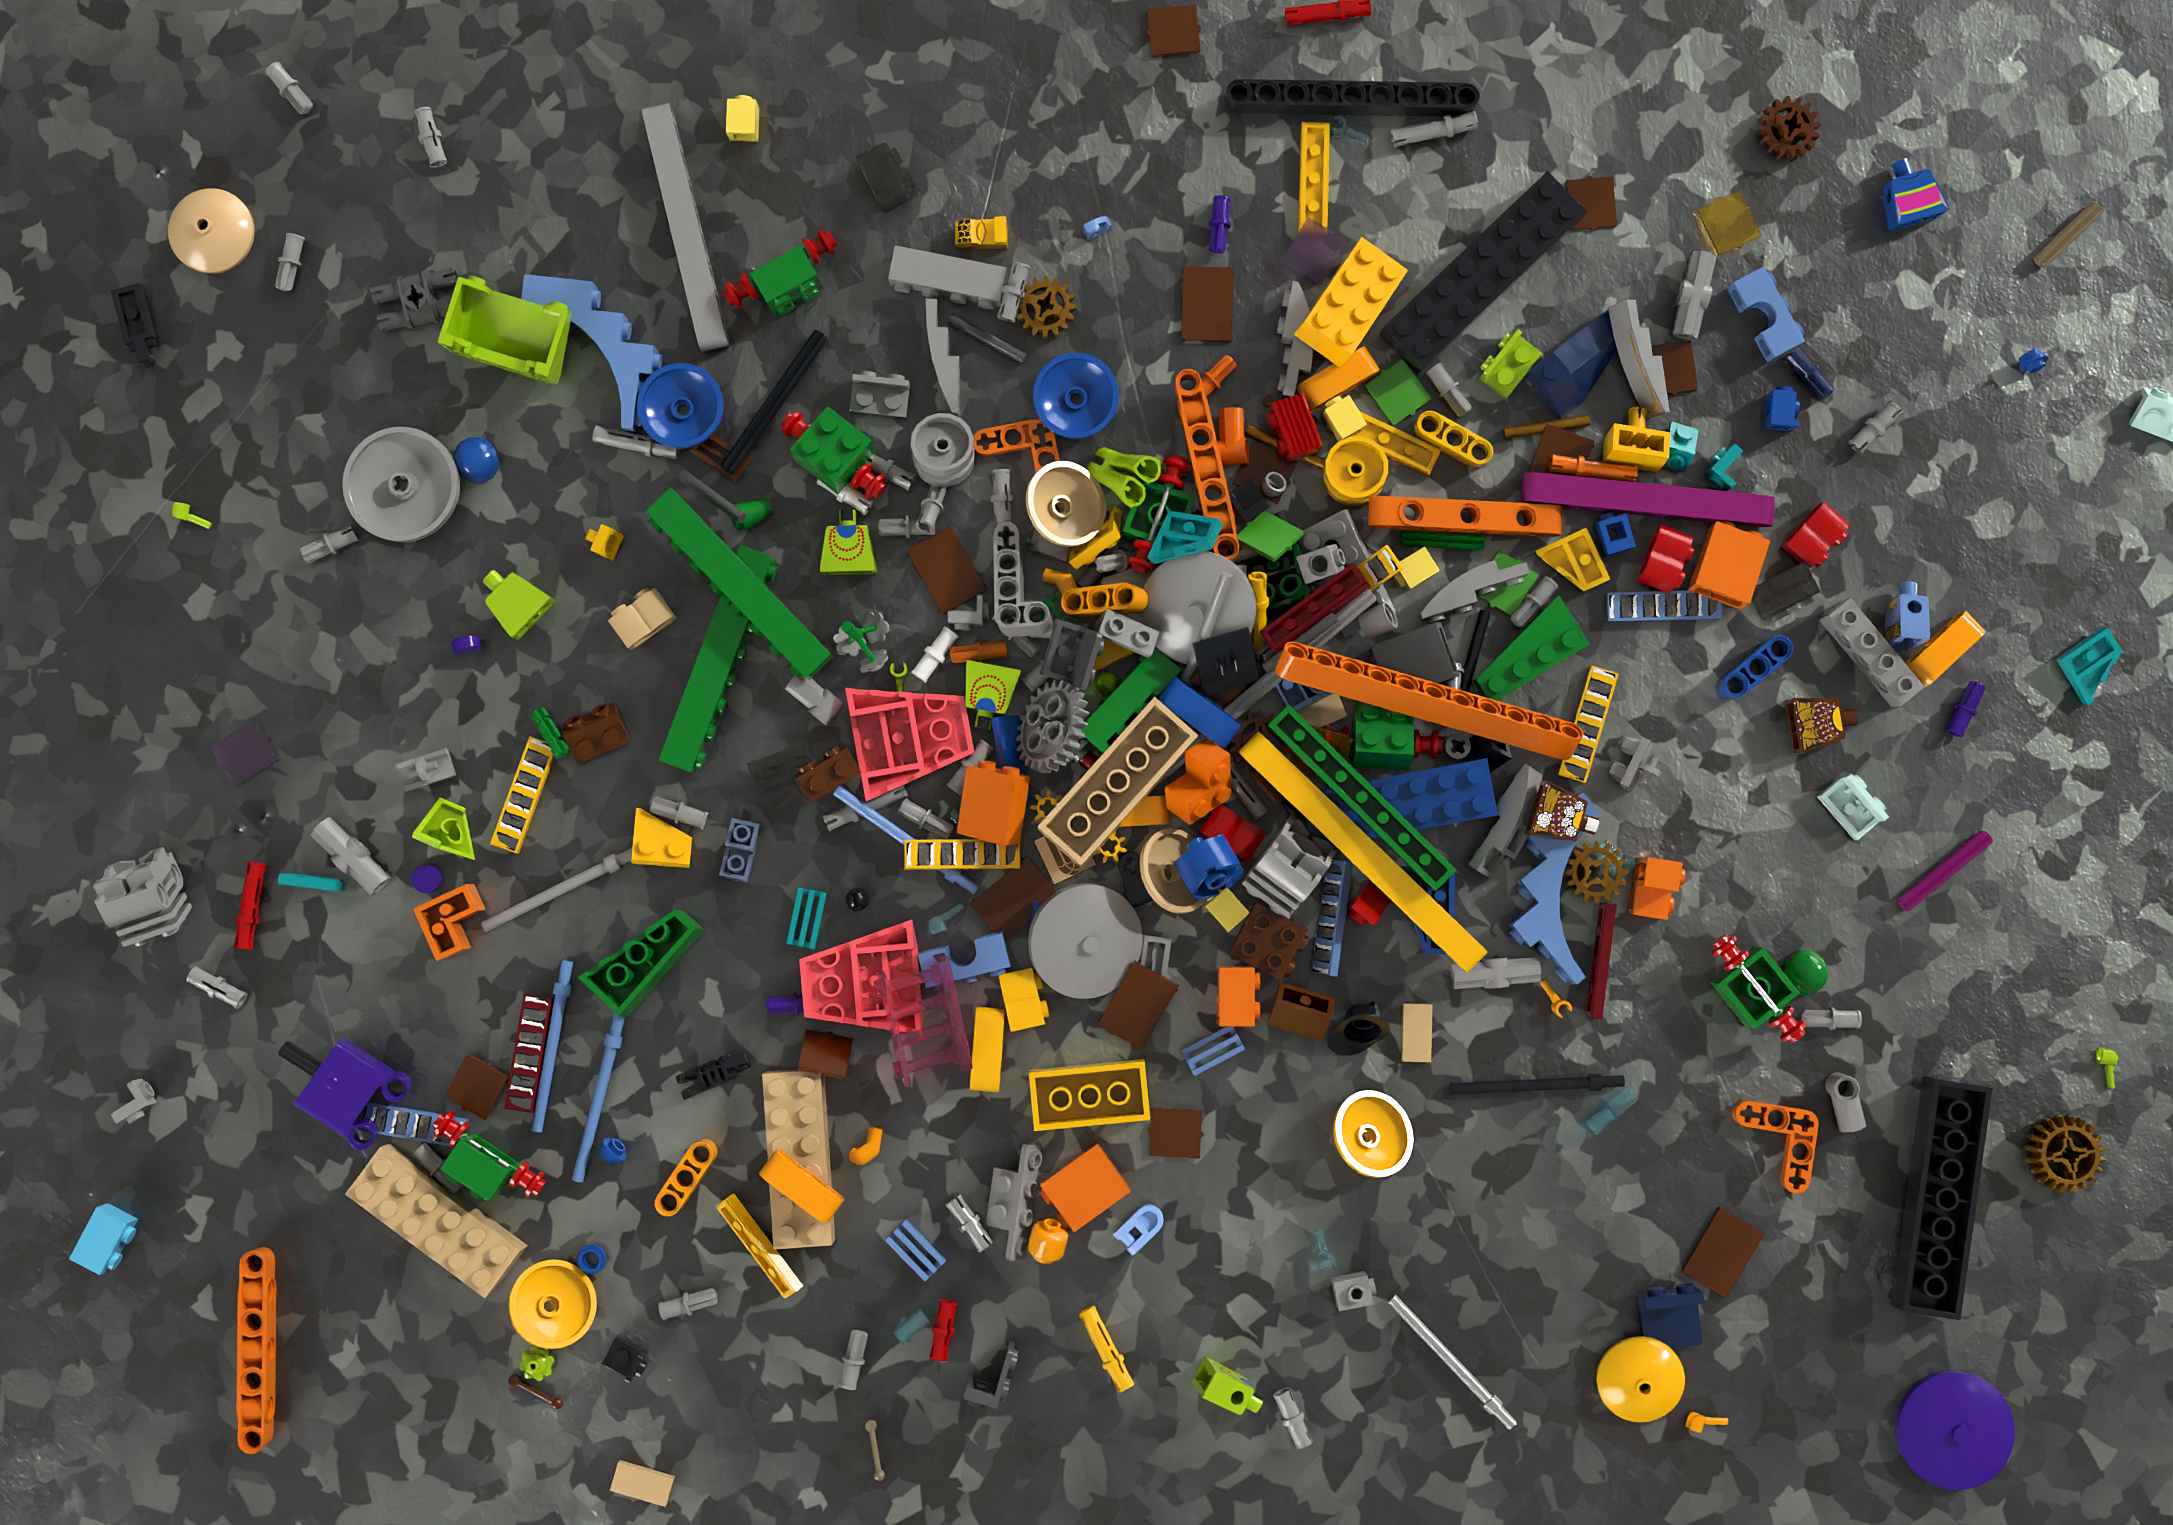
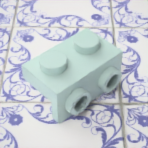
(2154, 413)
(1853, 805)

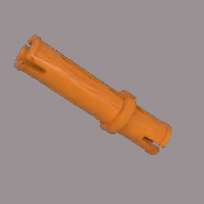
(1594, 469)

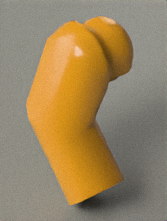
(1062, 579)
(868, 1151)

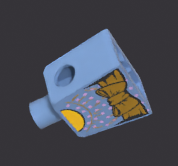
(1907, 619)

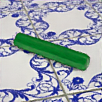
(1442, 540)

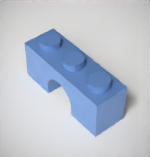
(1760, 292)
(991, 957)

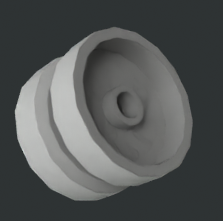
(942, 450)

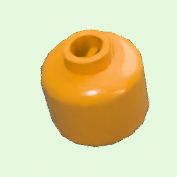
(1047, 1241)

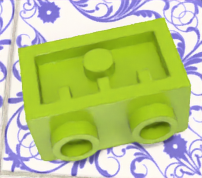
(1510, 365)

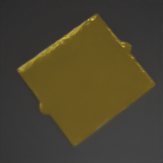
(1729, 222)

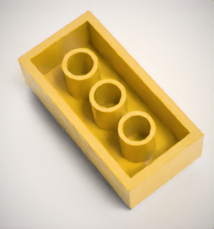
(1350, 302)
(1089, 1095)

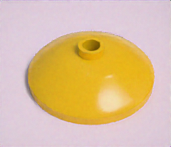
(1384, 1127)
(571, 1300)
(1639, 1362)

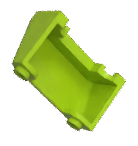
(506, 330)

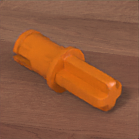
(1217, 375)
(978, 651)

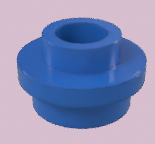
(2033, 361)
(612, 1151)
(585, 1265)

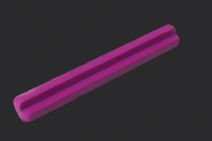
(1944, 870)

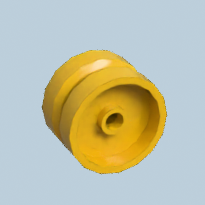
(1355, 454)

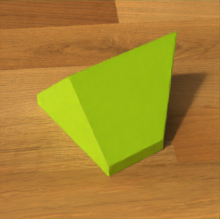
(446, 829)

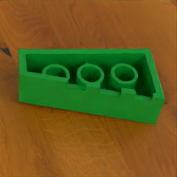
(1538, 647)
(1129, 699)
(642, 963)

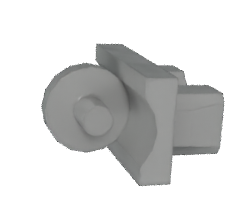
(426, 769)
(1629, 774)

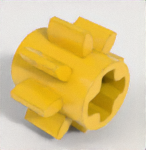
(1042, 801)
(1117, 848)

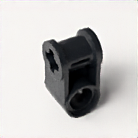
(1133, 881)

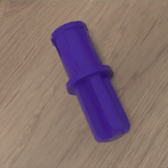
(1219, 224)
(1965, 709)
(785, 1004)

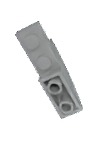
(1299, 355)
(1461, 595)
(1508, 833)

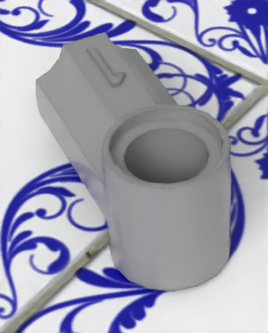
(819, 701)
(1847, 1104)

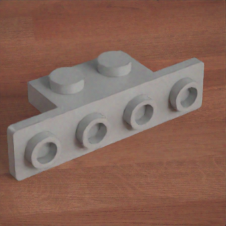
(1013, 1200)

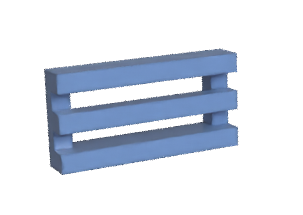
(1234, 1038)
(932, 1268)

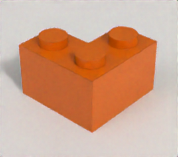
(1204, 783)
(1652, 887)
(442, 918)
(1237, 996)

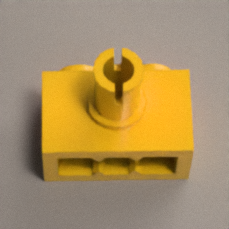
(1636, 444)

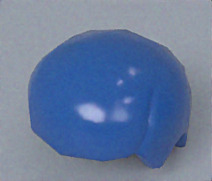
(476, 459)

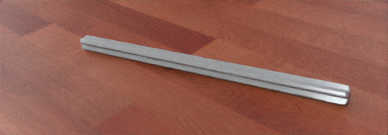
(1270, 680)

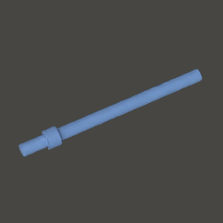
(951, 875)
(561, 990)
(612, 1042)

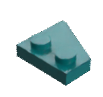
(1183, 536)
(2090, 663)

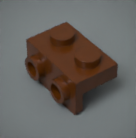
(595, 732)

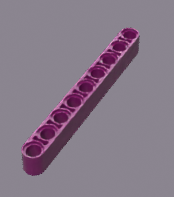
(1647, 499)

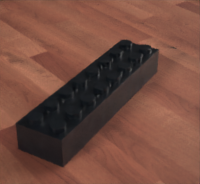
(1482, 273)
(1941, 1198)

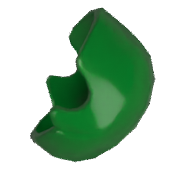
(1806, 971)

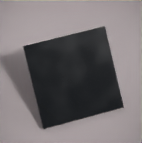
(1225, 661)

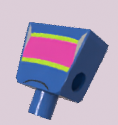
(1912, 197)

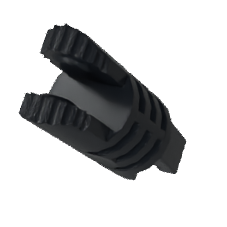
(713, 1073)

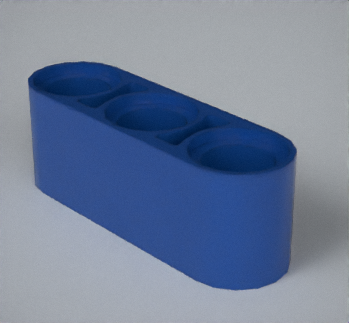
(1764, 657)
(1200, 712)

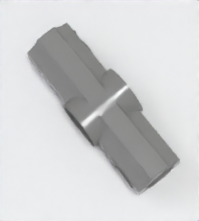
(1694, 295)
(350, 856)
(1497, 973)

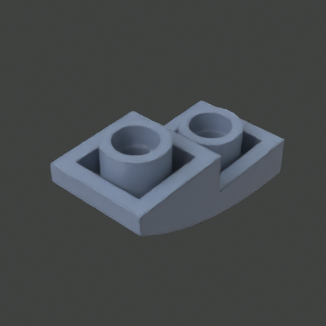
(739, 850)

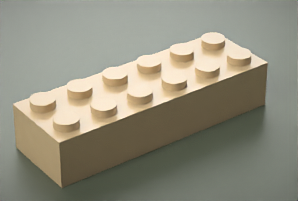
(1117, 782)
(798, 1127)
(436, 1220)

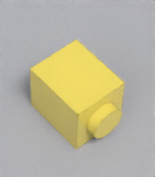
(742, 119)
(1343, 417)
(1417, 569)
(1226, 909)

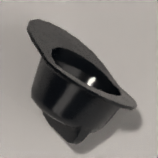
(1359, 1030)

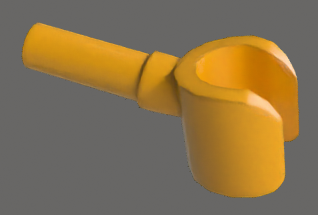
(1556, 1001)
(1696, 1421)

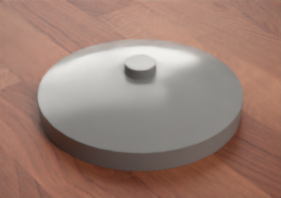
(401, 484)
(1180, 597)
(1085, 940)

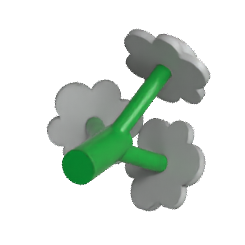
(851, 640)

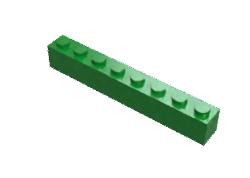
(739, 584)
(712, 675)
(1361, 798)

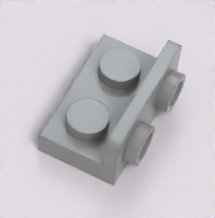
(880, 395)
(1127, 633)

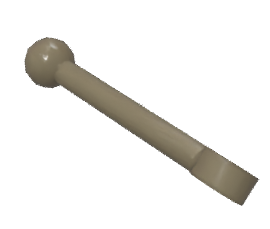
(870, 1426)

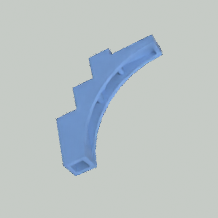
(608, 330)
(1542, 918)

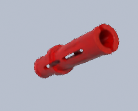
(1327, 11)
(249, 905)

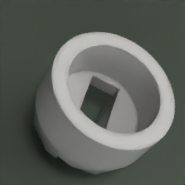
(1273, 484)

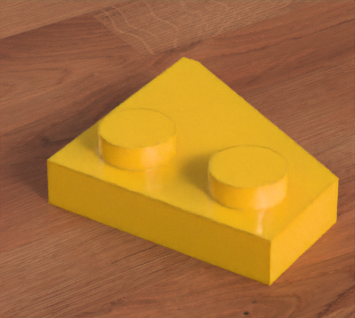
(1105, 538)
(1576, 560)
(659, 842)

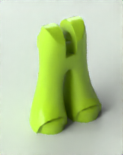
(1127, 488)

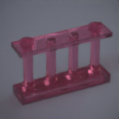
(951, 1026)

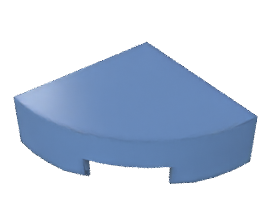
(1096, 227)

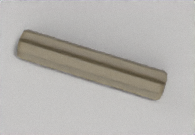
(2068, 234)

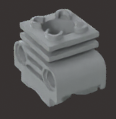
(1289, 867)
(142, 897)

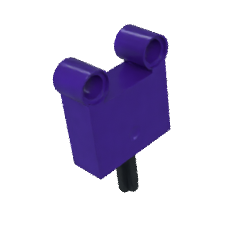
(343, 1087)

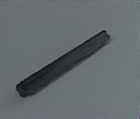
(774, 402)

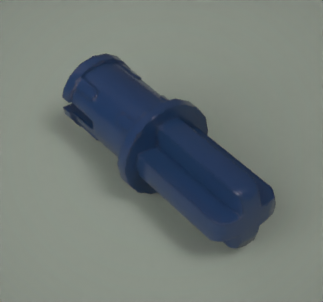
(1809, 373)

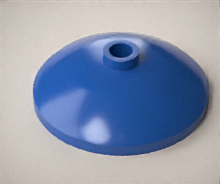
(1071, 376)
(674, 388)

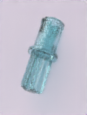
(1611, 1110)

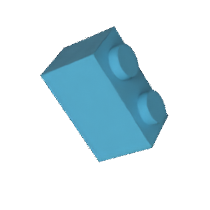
(104, 1239)

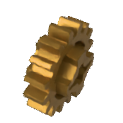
(1056, 313)
(1587, 862)

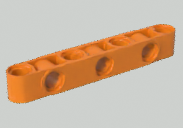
(1205, 459)
(1485, 516)
(256, 1350)

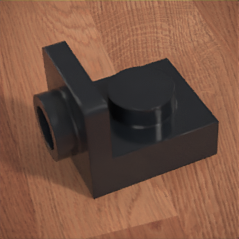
(626, 1359)

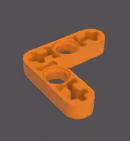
(1027, 440)
(1794, 1136)

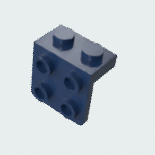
(1672, 1315)

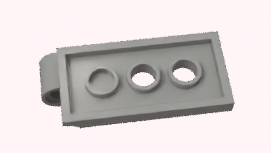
(1380, 615)

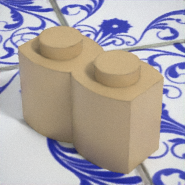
(642, 618)

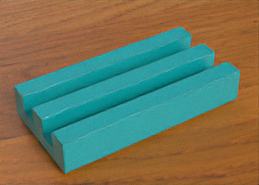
(311, 881)
(795, 917)

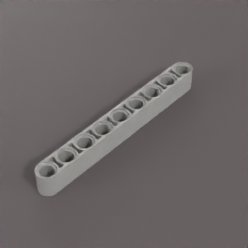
(685, 227)

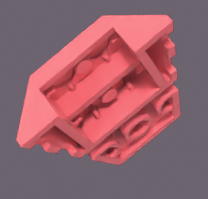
(905, 735)
(841, 979)

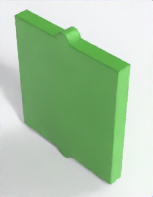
(1397, 392)
(1269, 536)
(1509, 598)

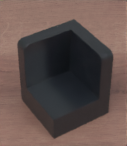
(1248, 500)
(1495, 751)

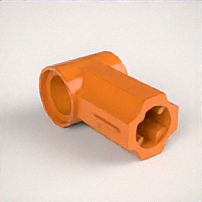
(1232, 443)

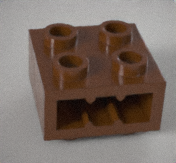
(1269, 942)

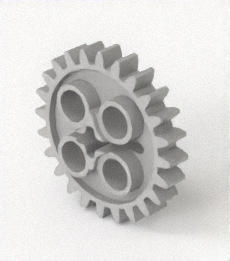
(1052, 726)

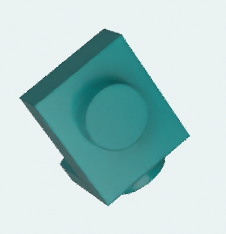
(1682, 446)
(1722, 460)

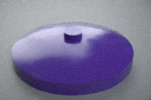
(1954, 1430)

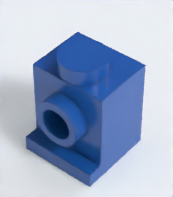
(1781, 409)
(1624, 538)

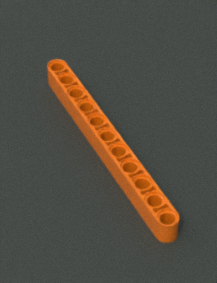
(1428, 700)

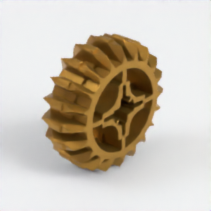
(2071, 1175)

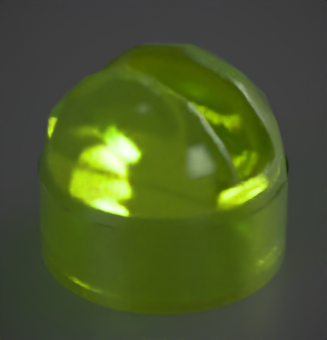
(1106, 682)

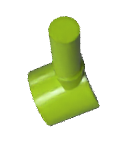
(181, 512)
(899, 678)
(2110, 1059)

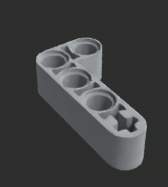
(1014, 579)

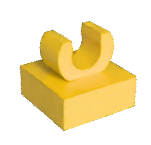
(605, 541)

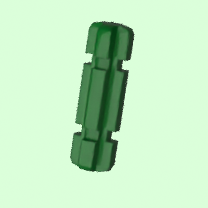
(550, 733)

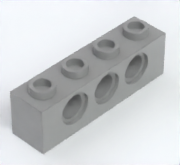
(1871, 653)

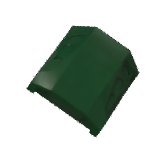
(1284, 581)

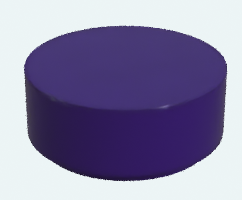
(466, 645)
(427, 878)

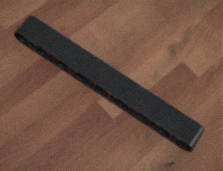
(1340, 106)

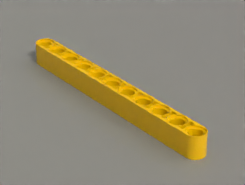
(1363, 852)

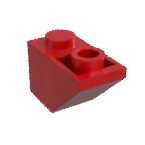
(1367, 904)

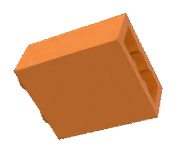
(1729, 564)
(993, 803)
(1084, 1187)

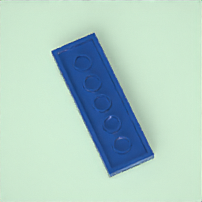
(1433, 795)

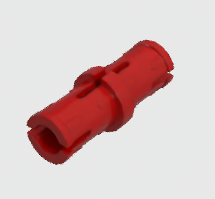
(943, 1330)

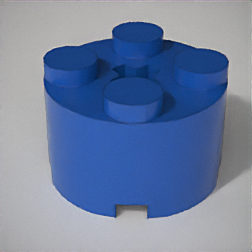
(1208, 866)

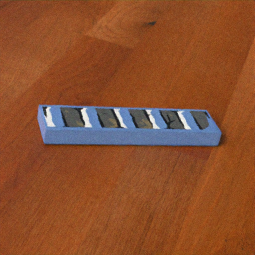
(1660, 606)
(1331, 918)
(405, 1122)

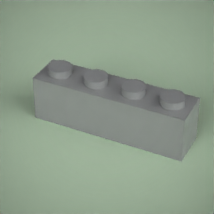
(947, 276)

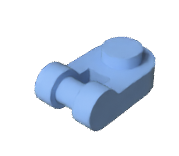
(1147, 1220)

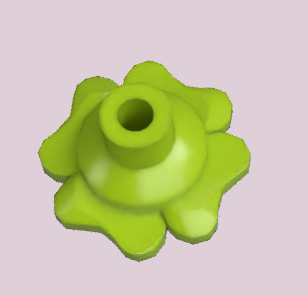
(536, 1363)

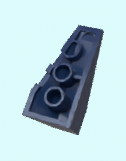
(1574, 367)

